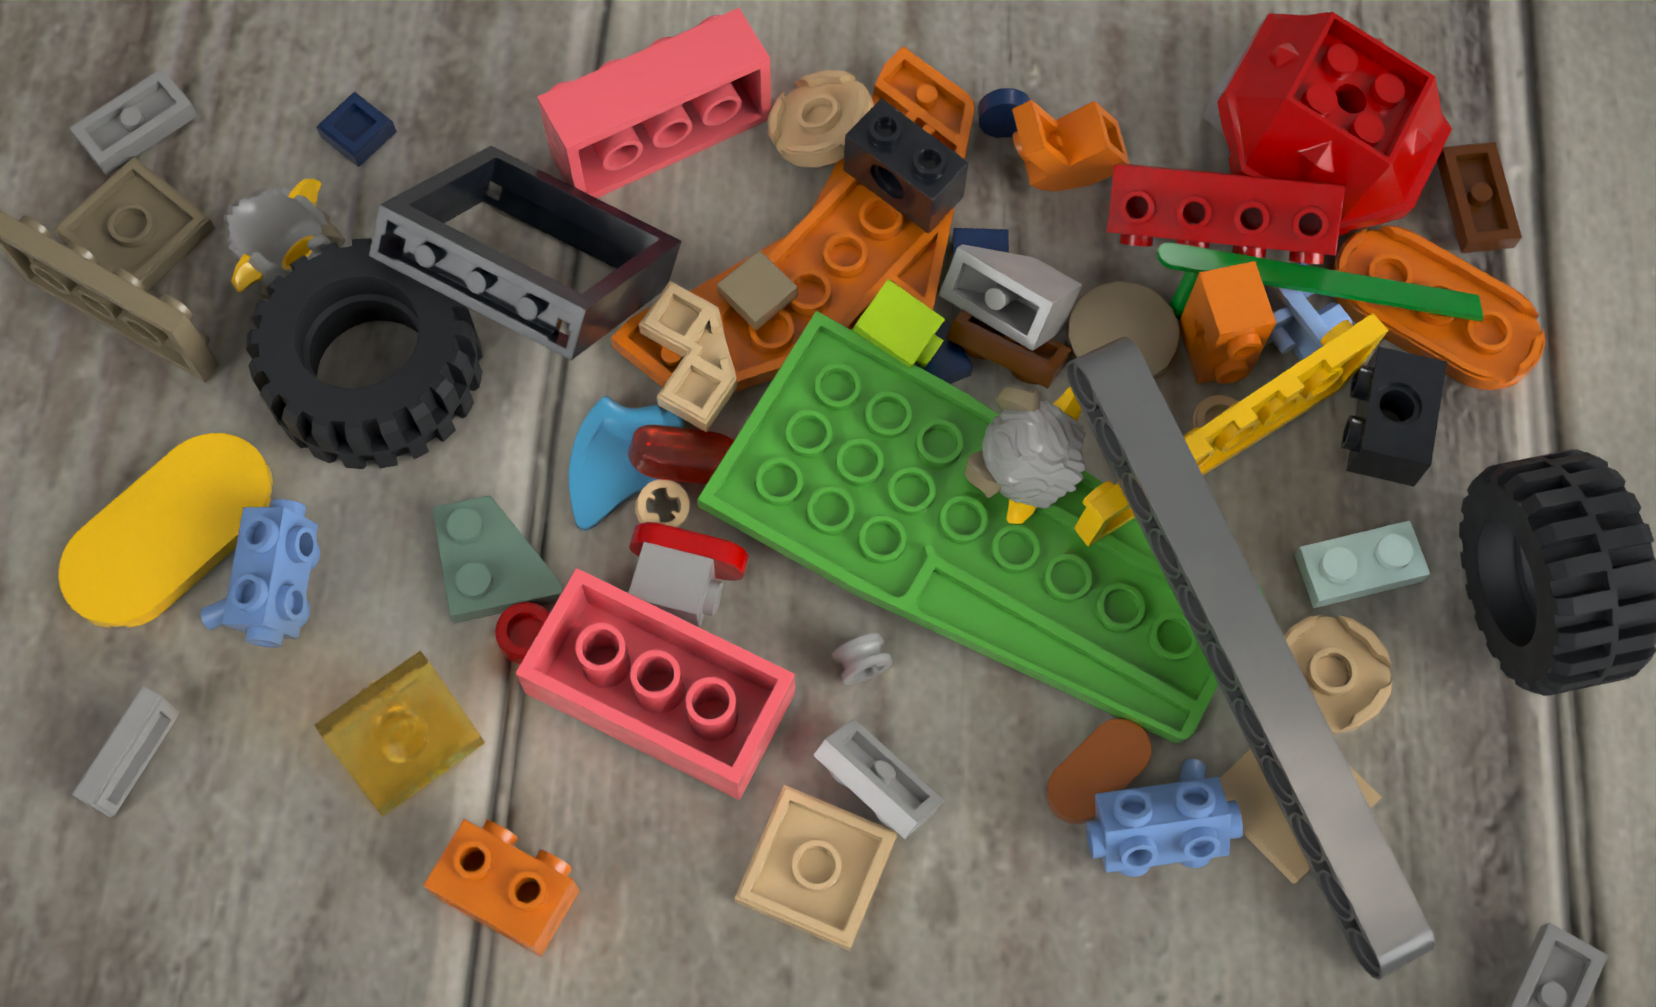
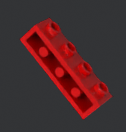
(1227, 210)

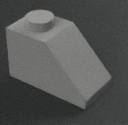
(1011, 293)

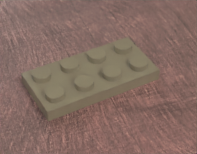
(106, 296)

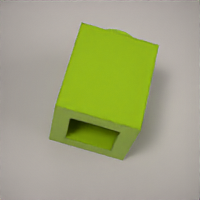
(901, 326)

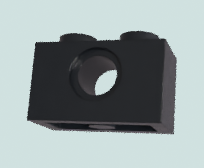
(905, 165)
(1410, 389)

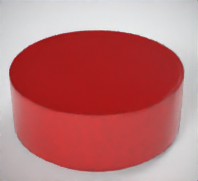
(519, 628)

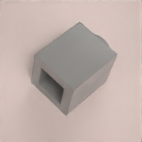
(677, 583)

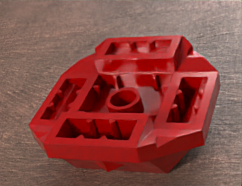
(1334, 108)

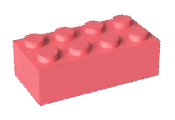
(658, 105)
(657, 683)

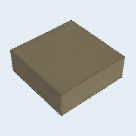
(757, 290)

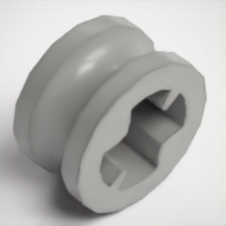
(862, 658)

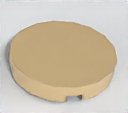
(816, 116)
(1343, 669)

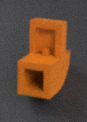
(1070, 149)

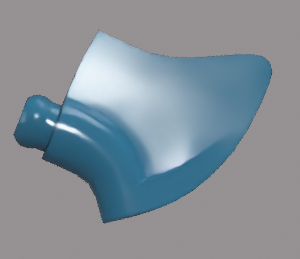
(599, 461)

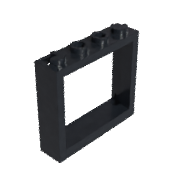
(505, 287)

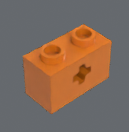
(1226, 323)

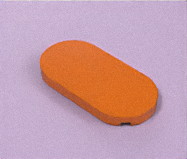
(1477, 353)

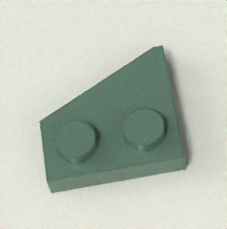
(488, 561)

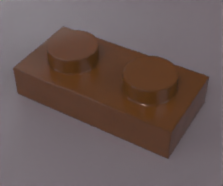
(1478, 197)
(1028, 366)

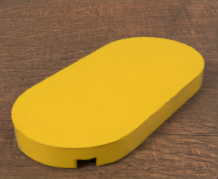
(163, 531)

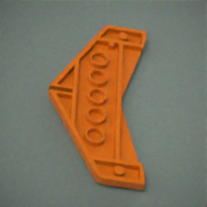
(840, 248)

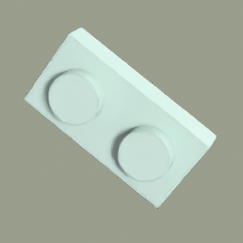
(1361, 564)

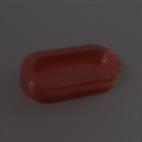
(677, 453)

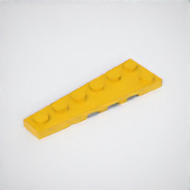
(1252, 418)

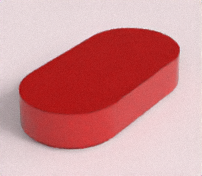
(728, 557)

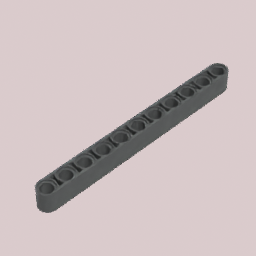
(1250, 658)

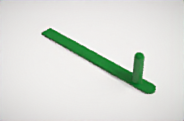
(1317, 281)

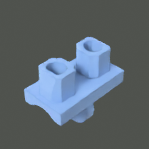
(1298, 323)

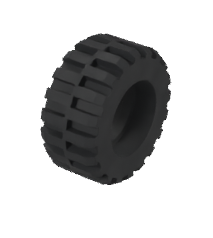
(369, 422)
(1560, 571)

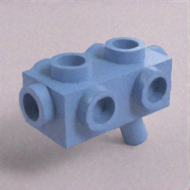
(269, 575)
(1164, 823)

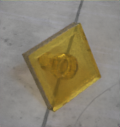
(400, 733)

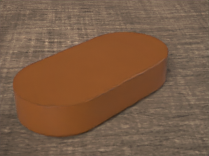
(1100, 764)

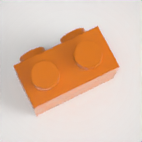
(503, 885)

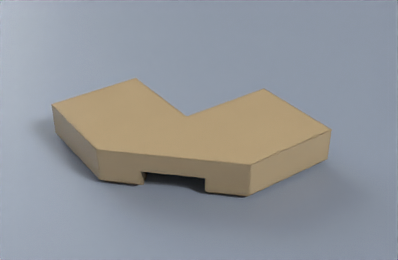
(706, 372)

